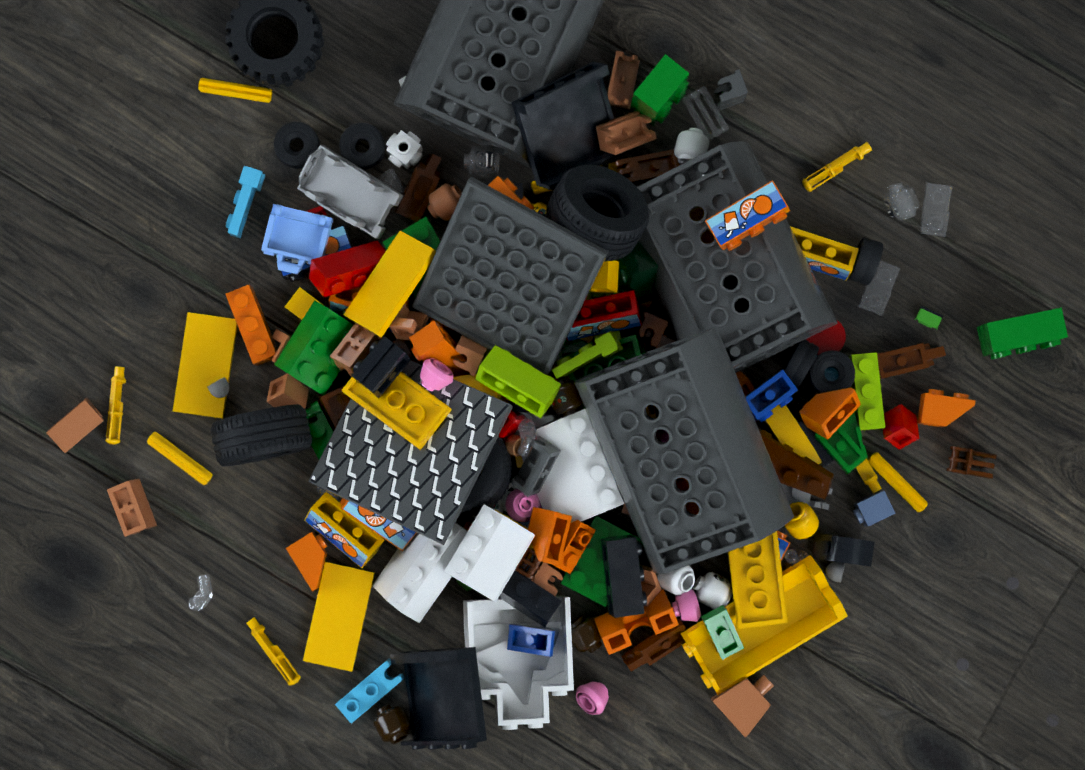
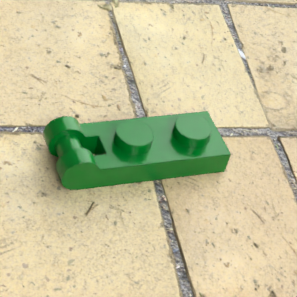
(320, 430)

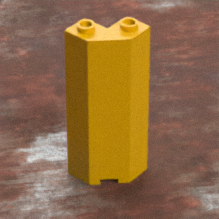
(810, 610)

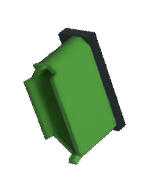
(928, 317)

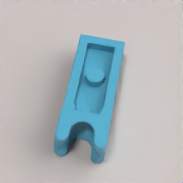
(251, 181)
(368, 692)

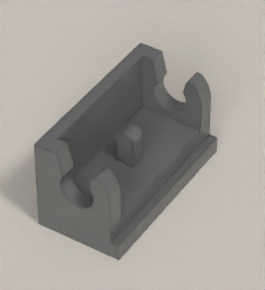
(733, 92)
(536, 467)

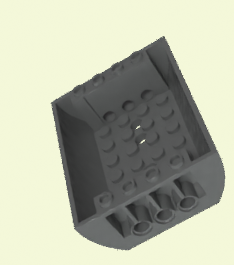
(458, 53)
(690, 276)
(709, 445)

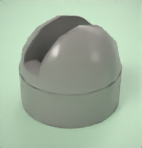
(219, 388)
(835, 571)

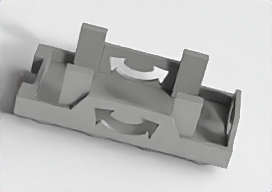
(348, 191)

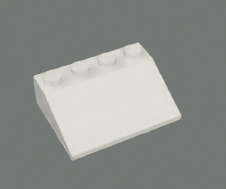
(580, 477)
(417, 573)

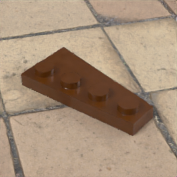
(797, 471)

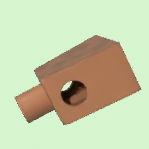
(744, 703)

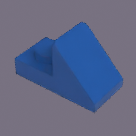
(531, 639)

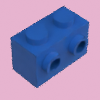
(769, 394)

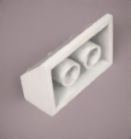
(489, 553)

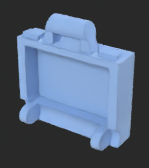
(296, 236)

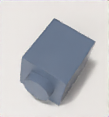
(873, 509)

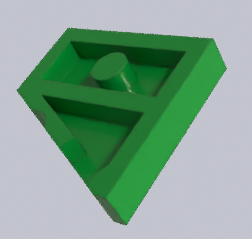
(846, 445)

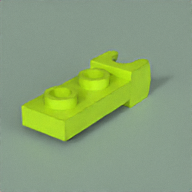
(605, 346)

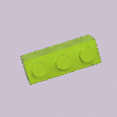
(518, 381)
(868, 389)

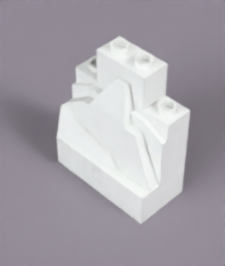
(518, 678)

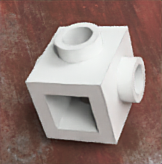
(408, 157)

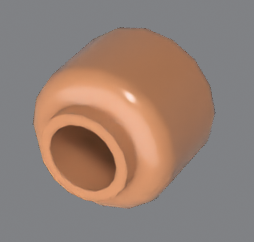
(444, 201)

